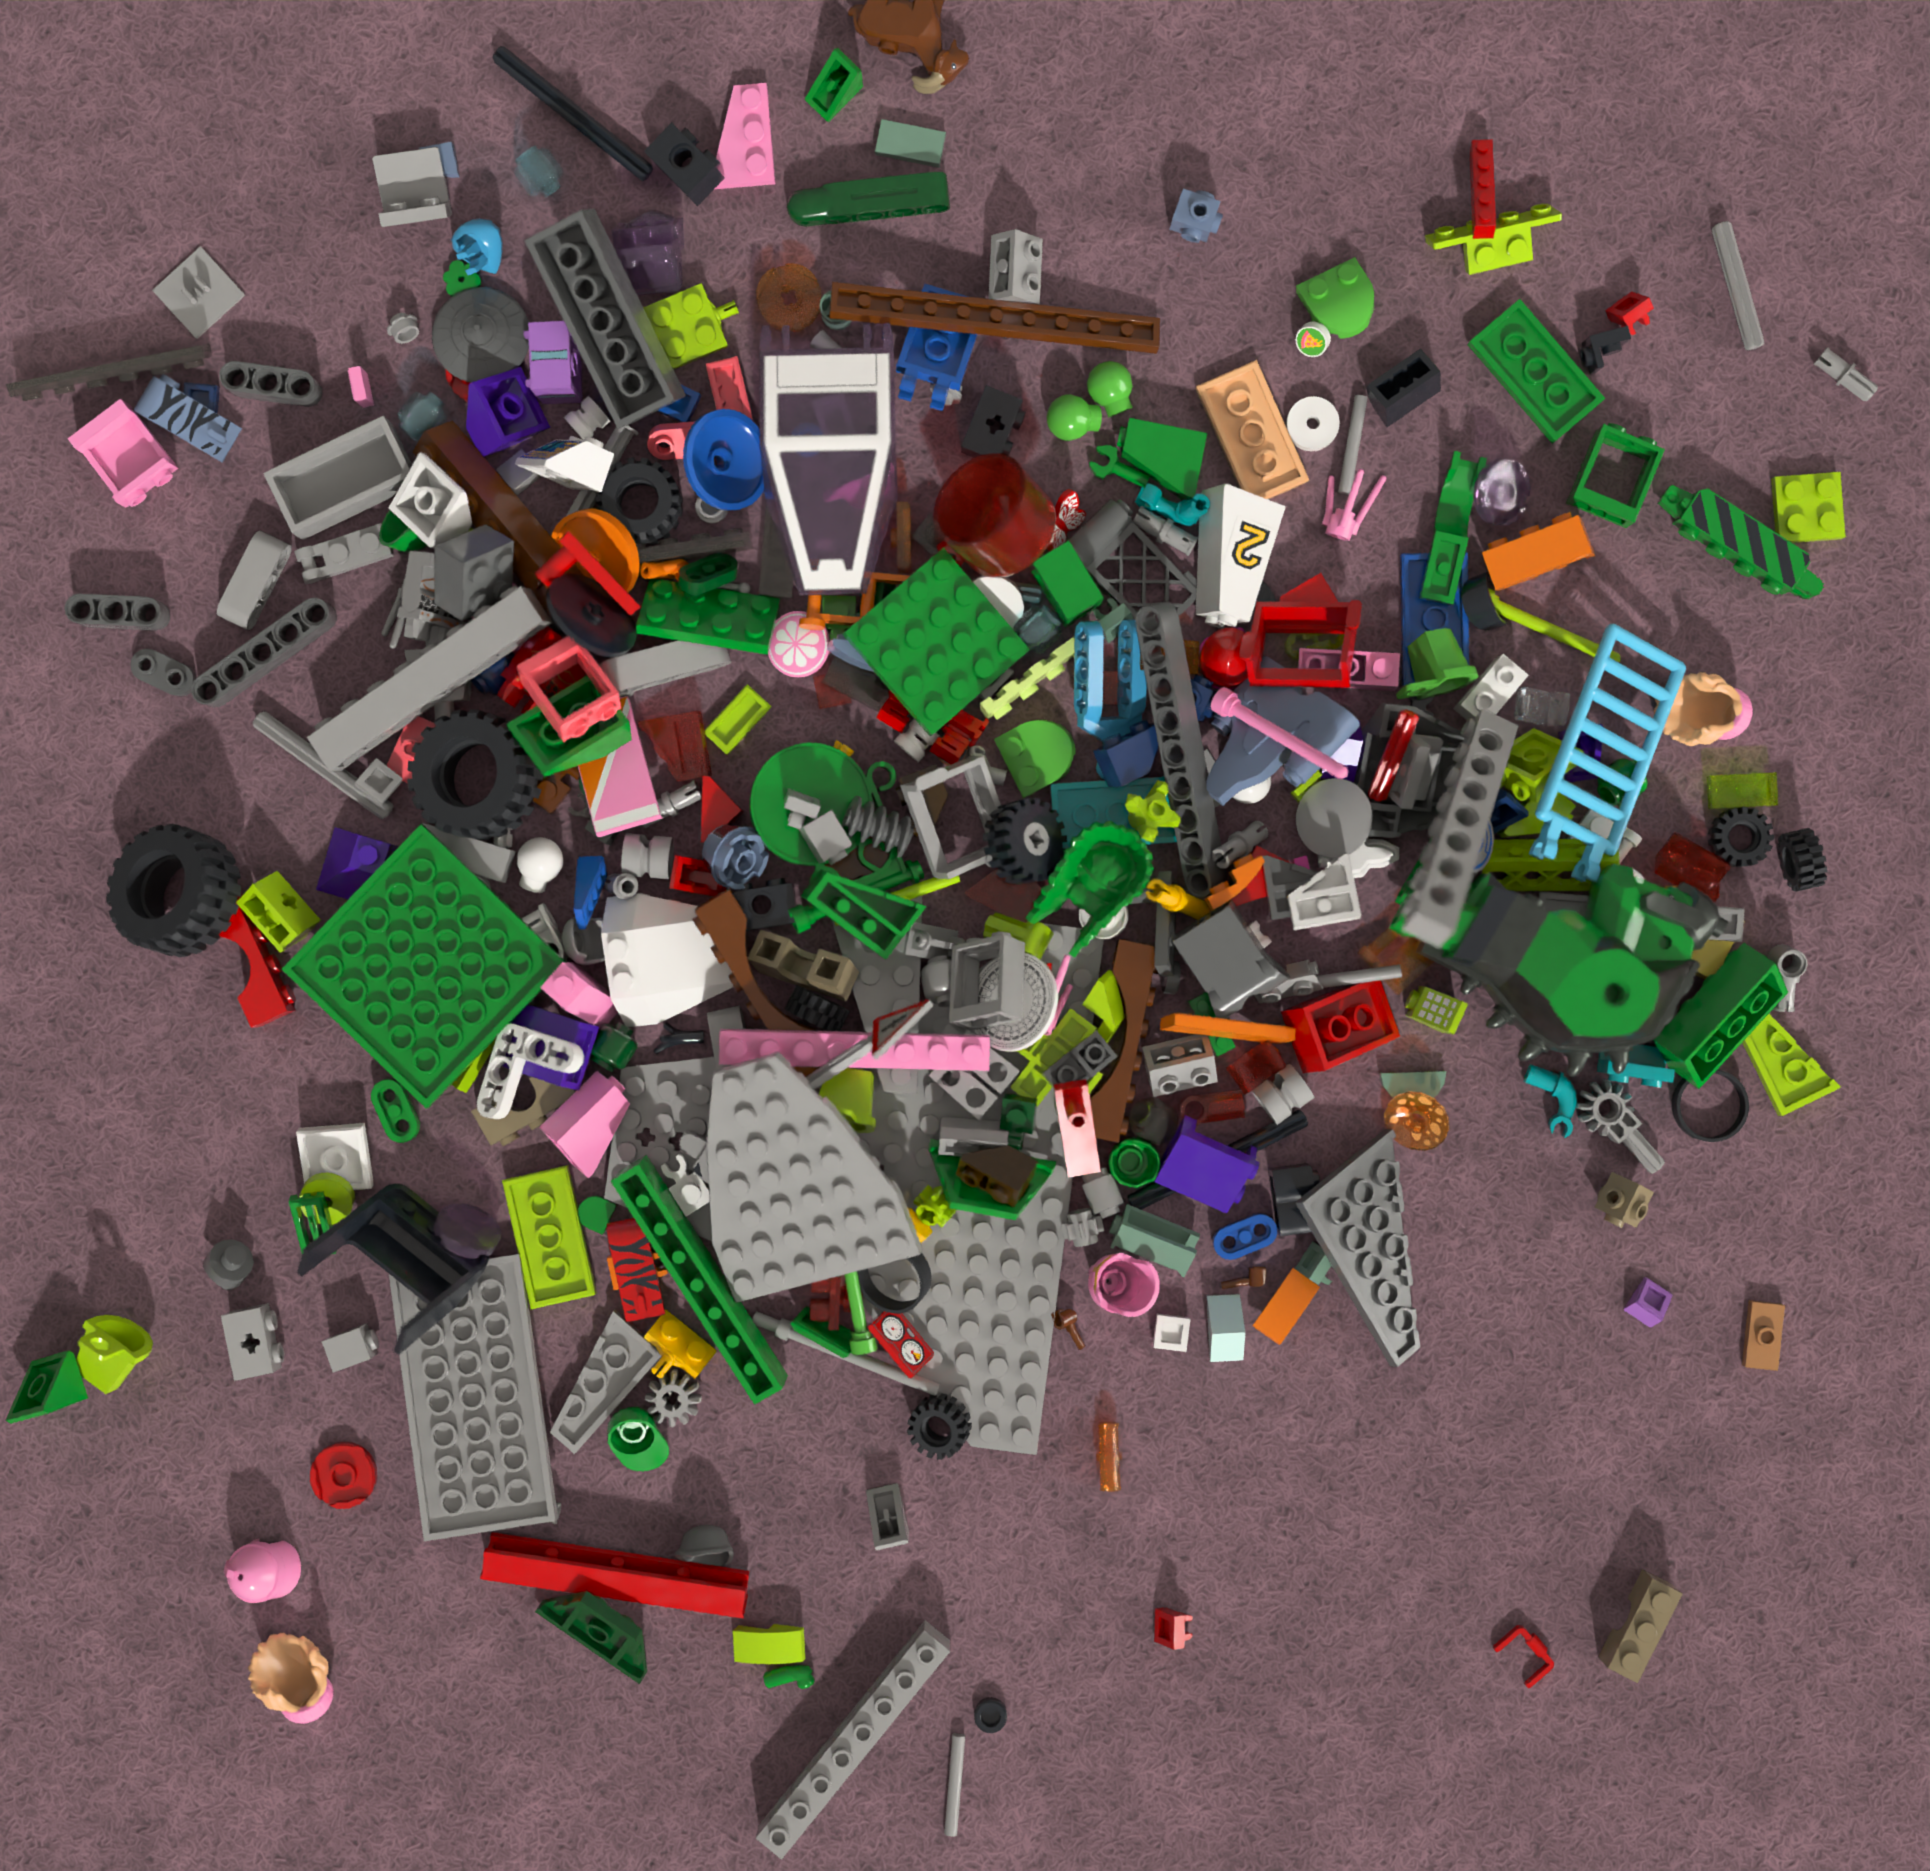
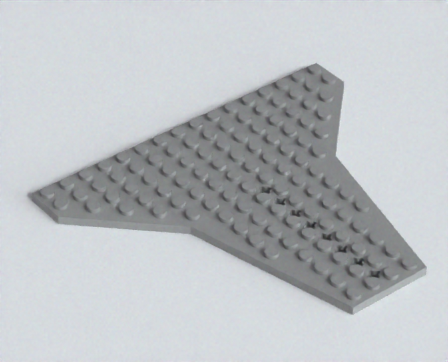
(988, 1273)

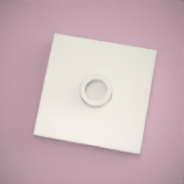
(337, 1151)

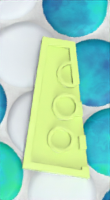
(1027, 685)

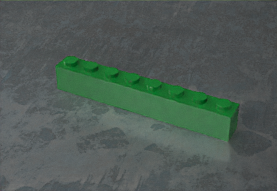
(700, 1279)

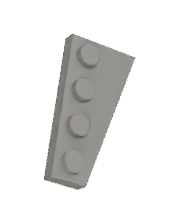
(607, 1378)

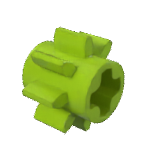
(933, 1206)

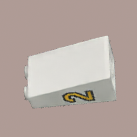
(1233, 553)

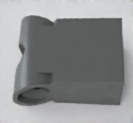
(1228, 959)

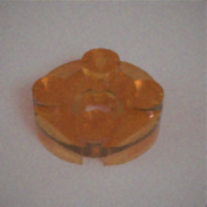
(785, 279)

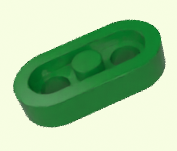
(392, 1112)

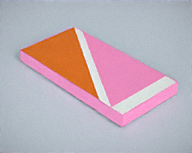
(620, 785)

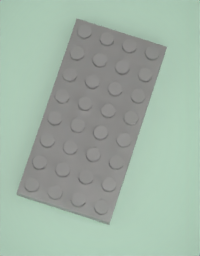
(477, 1409)

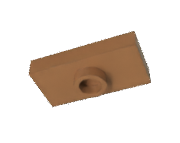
(1763, 1335)

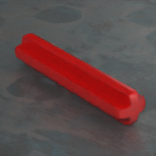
(1393, 755)

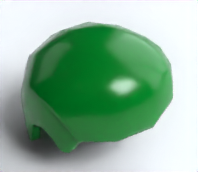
(1134, 1162)

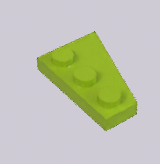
(1785, 1069)

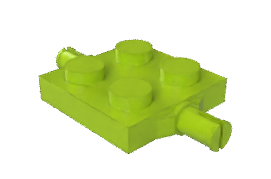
(689, 325)

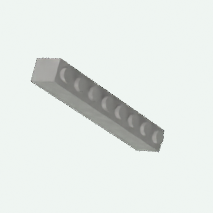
(429, 678)

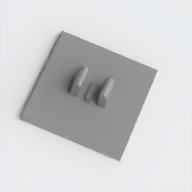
(198, 292)

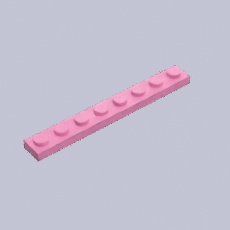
(820, 1047)

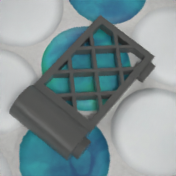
(1109, 530)

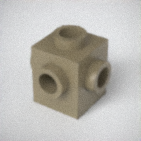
(1623, 1201)

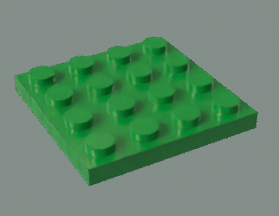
(936, 642)

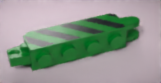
(1741, 540)

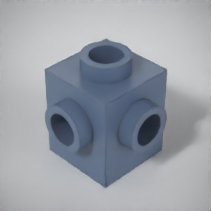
(1196, 215)

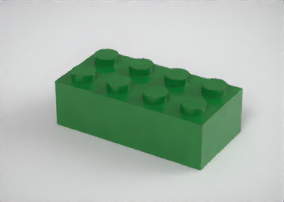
(1721, 1015)

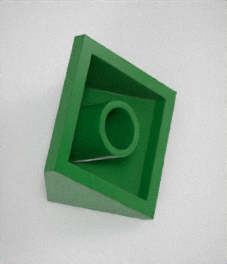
(47, 1387)

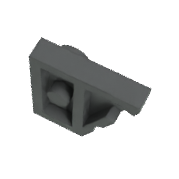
(1281, 880)

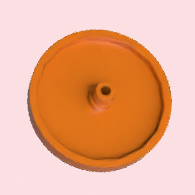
(606, 541)

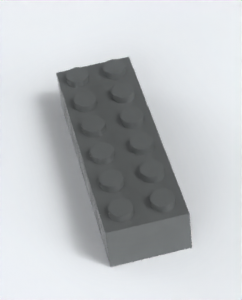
(605, 317)

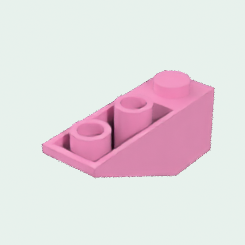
(1368, 669)

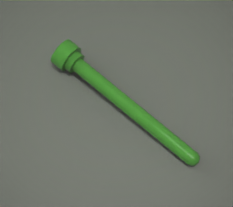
(862, 1339)

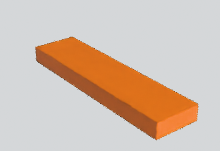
(1227, 1028)

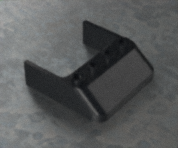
(400, 1237)

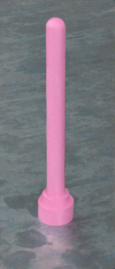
(1227, 704)

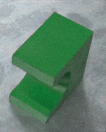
(1067, 584)

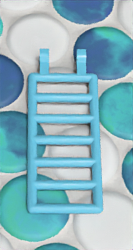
(1554, 823)

